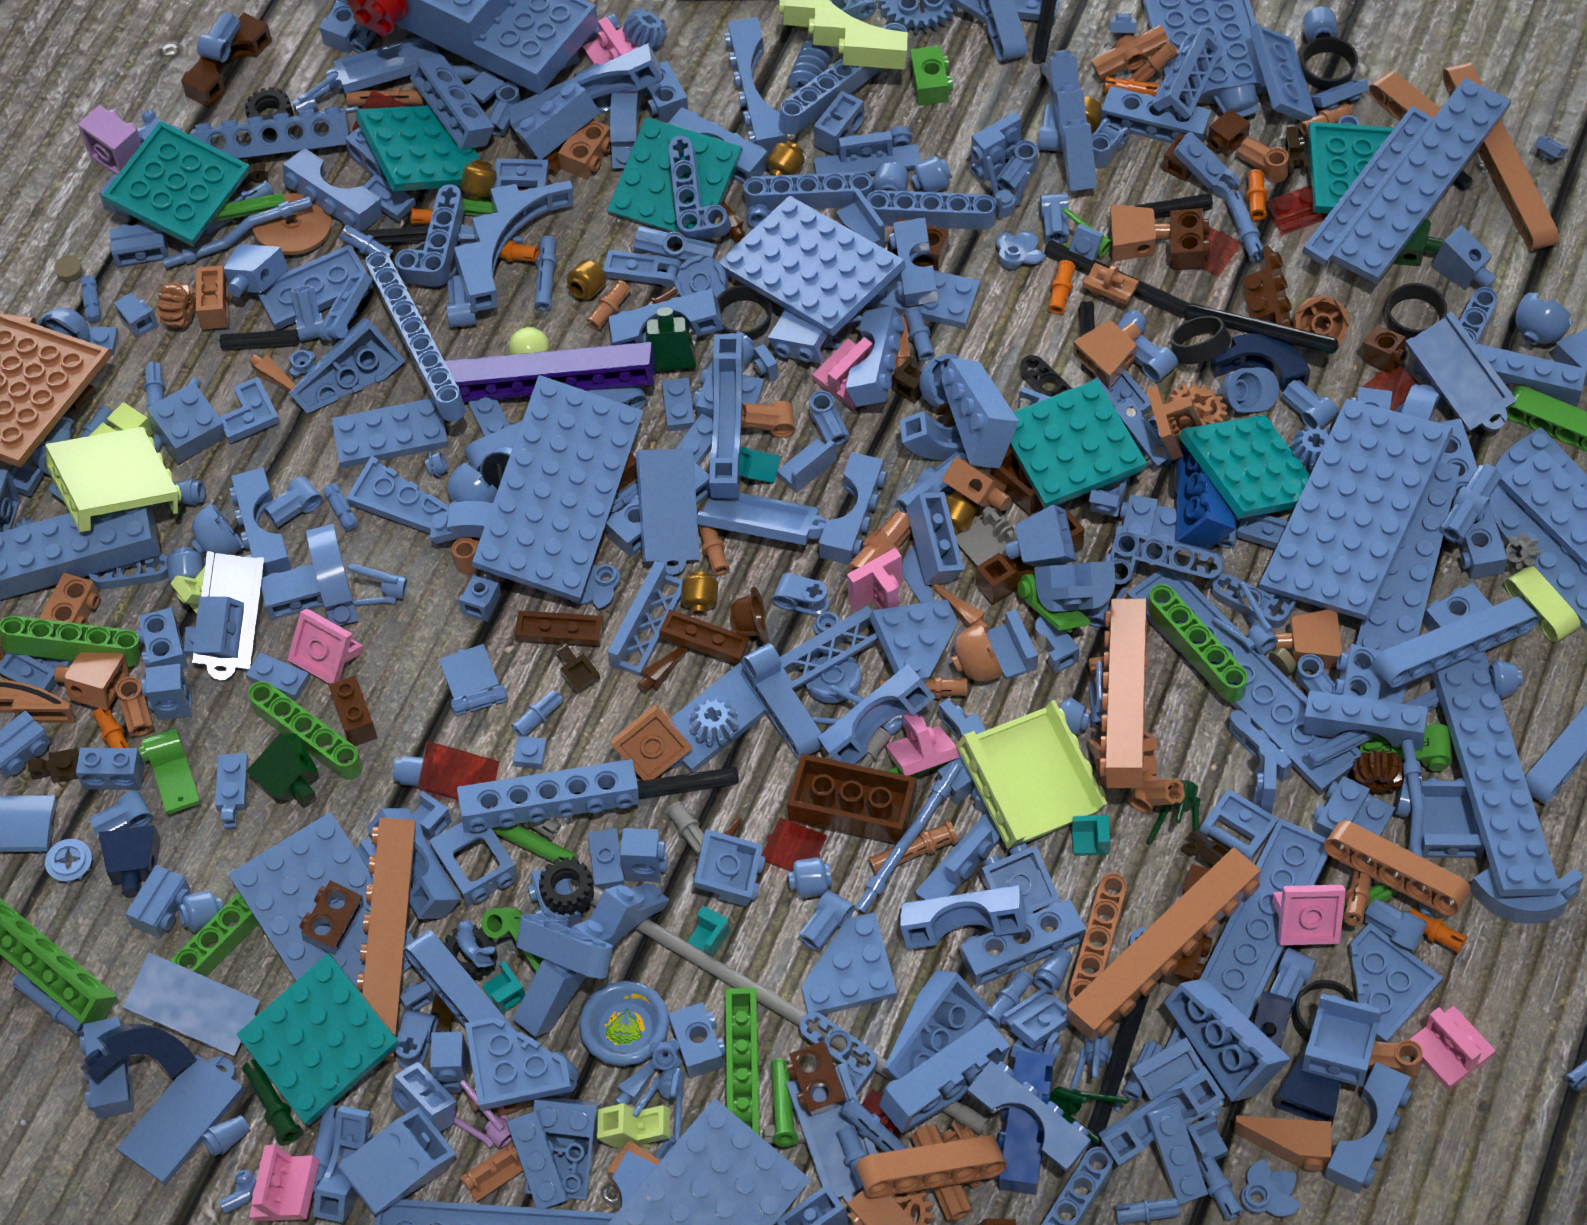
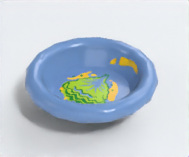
(623, 1022)

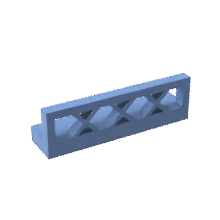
(1185, 66)
(636, 617)
(825, 643)

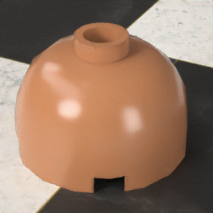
(1322, 316)
(976, 655)

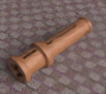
(926, 842)

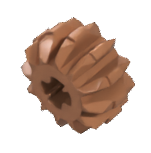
(176, 304)

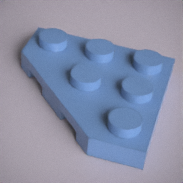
(915, 634)
(851, 969)
(1389, 979)
(512, 1065)

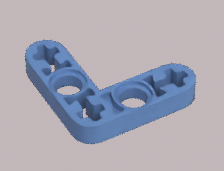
(151, 576)
(1266, 602)
(859, 1076)

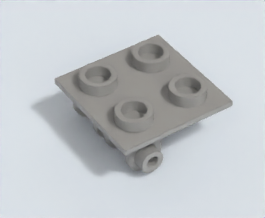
(987, 536)

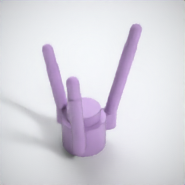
(497, 1128)

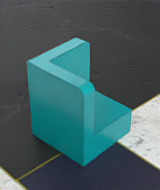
(759, 464)
(1090, 835)
(710, 932)
(504, 989)

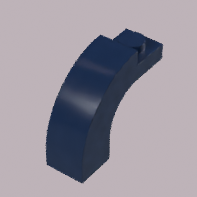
(1262, 352)
(132, 1039)

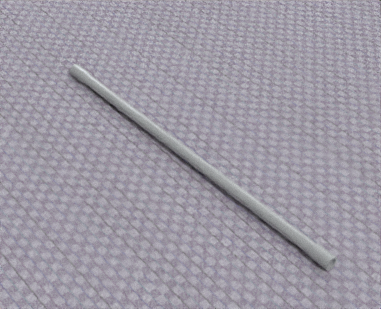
(961, 1113)

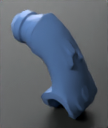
(468, 945)

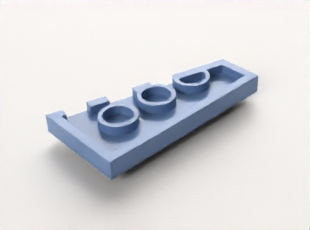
(392, 497)

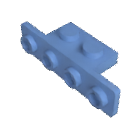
(866, 153)
(961, 860)

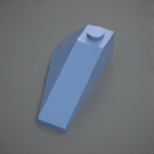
(348, 367)
(939, 1016)

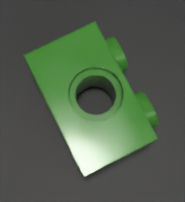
(930, 75)

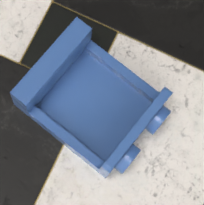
(797, 338)
(1449, 821)
(1342, 1039)
(1169, 1068)

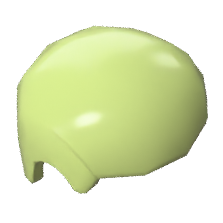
(528, 341)

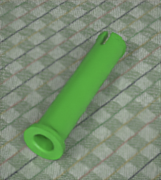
(534, 843)
(783, 1109)

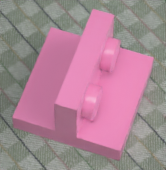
(608, 45)
(835, 370)
(876, 582)
(322, 647)
(922, 747)
(1310, 914)
(1452, 1046)
(283, 1186)

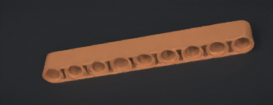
(1510, 174)

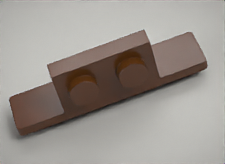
(1266, 291)

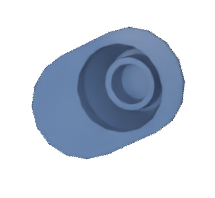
(1239, 98)
(1250, 389)

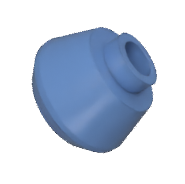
(1505, 678)
(1076, 716)

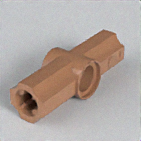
(1129, 52)
(883, 540)
(951, 1197)

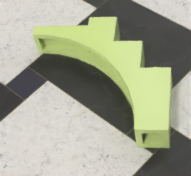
(857, 40)

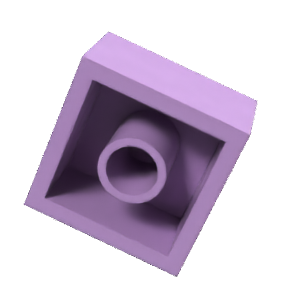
(109, 138)

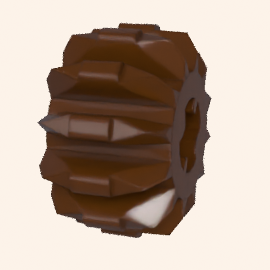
(1378, 771)

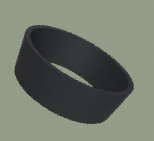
(1332, 45)
(1414, 291)
(740, 293)
(1202, 351)
(1300, 1026)

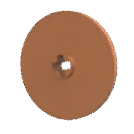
(309, 233)

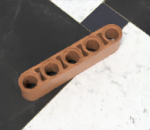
(1398, 96)
(1397, 867)
(1100, 931)
(930, 1166)

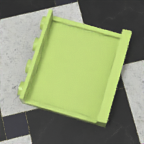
(110, 474)
(1031, 775)

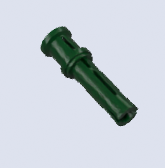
(276, 1112)

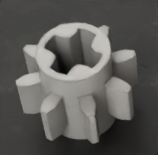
(1522, 551)

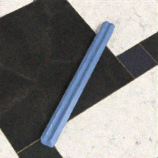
(1356, 737)

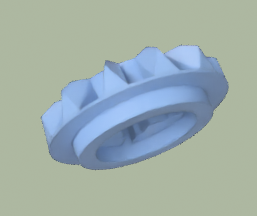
(59, 854)

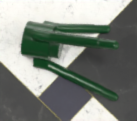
(1189, 801)
(1071, 1102)

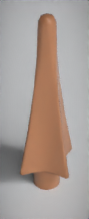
(904, 351)
(270, 371)
(968, 614)

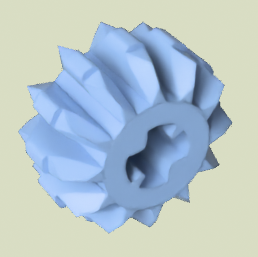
(703, 718)

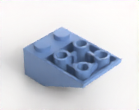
(573, 1140)
(397, 1161)

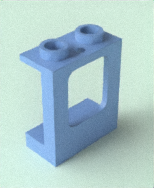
(456, 839)

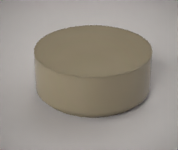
(68, 268)
(1283, 660)

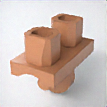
(1111, 284)

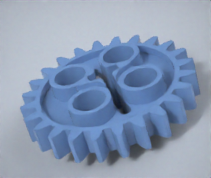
(908, 13)

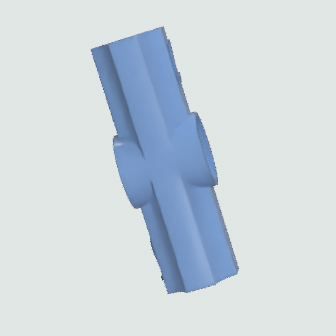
(657, 243)
(929, 482)
(1470, 503)

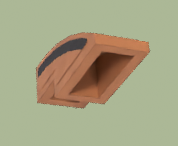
(39, 703)

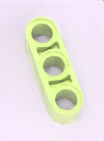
(1555, 614)

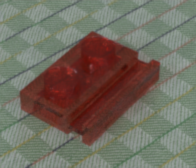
(1293, 210)

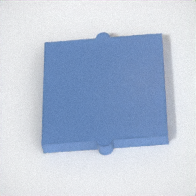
(469, 671)

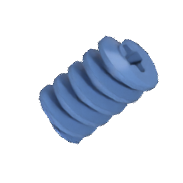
(809, 64)

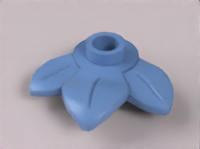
(1018, 249)
(596, 589)
(1273, 1188)

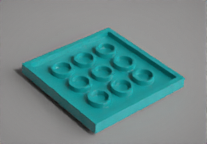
(413, 147)
(1338, 157)
(646, 182)
(176, 183)
(1074, 444)
(1248, 464)
(318, 1039)

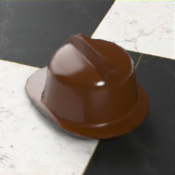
(749, 616)

